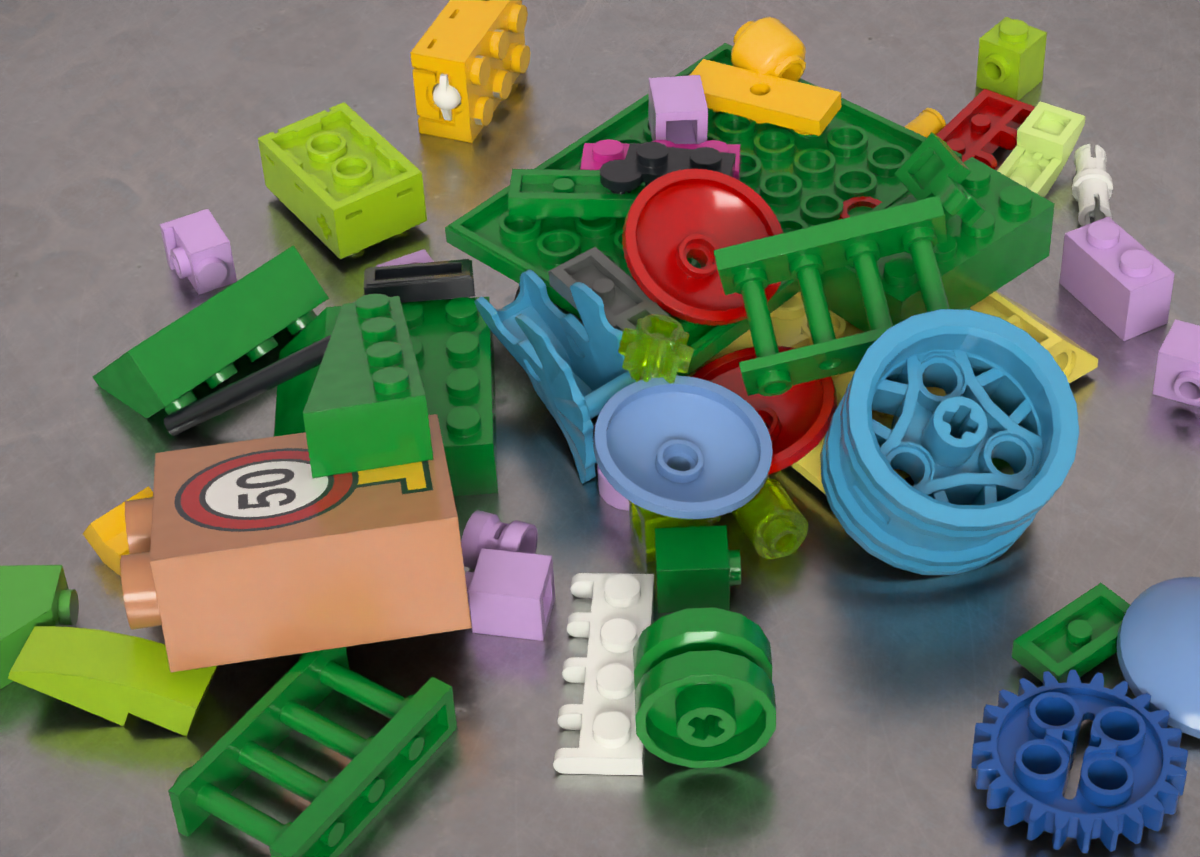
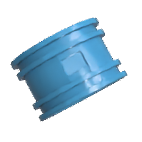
(999, 403)

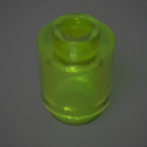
(772, 521)

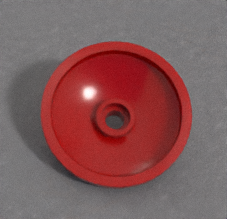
(686, 218)
(794, 418)

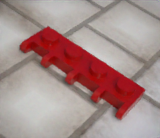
(985, 125)

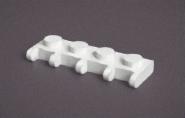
(607, 717)

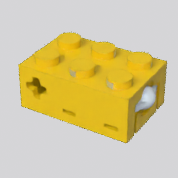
(468, 65)

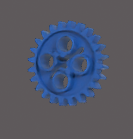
(1127, 771)

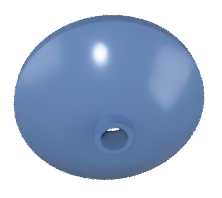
(682, 447)
(1162, 650)

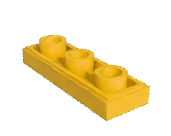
(767, 98)

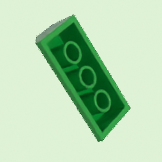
(214, 335)

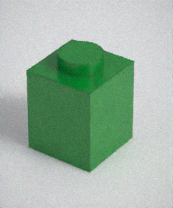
(695, 568)

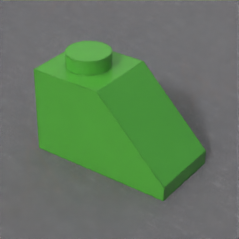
(29, 599)

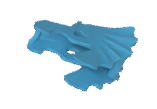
(568, 363)

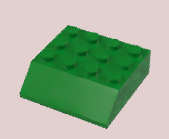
(458, 378)

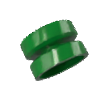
(704, 688)

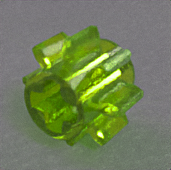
(656, 349)

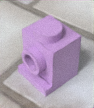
(199, 251)

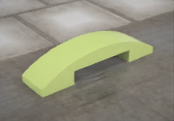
(1043, 147)

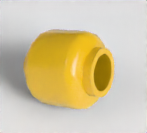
(769, 49)

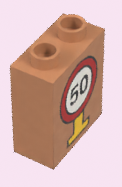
(266, 562)

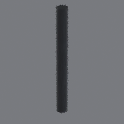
(246, 388)

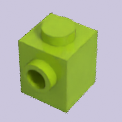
(1011, 58)

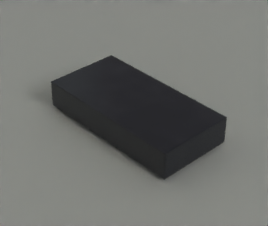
(422, 280)

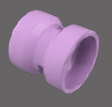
(488, 532)

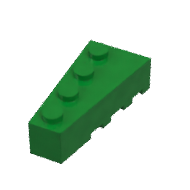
(367, 394)

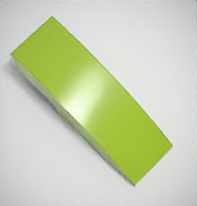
(111, 676)

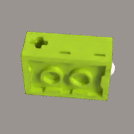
(343, 180)

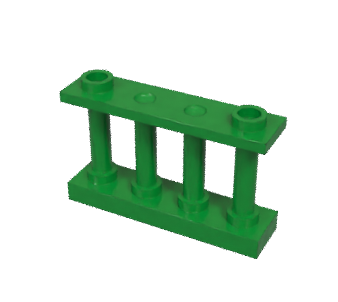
(804, 257)
(339, 805)

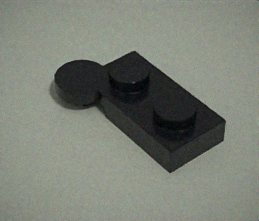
(653, 159)

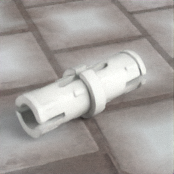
(1091, 184)

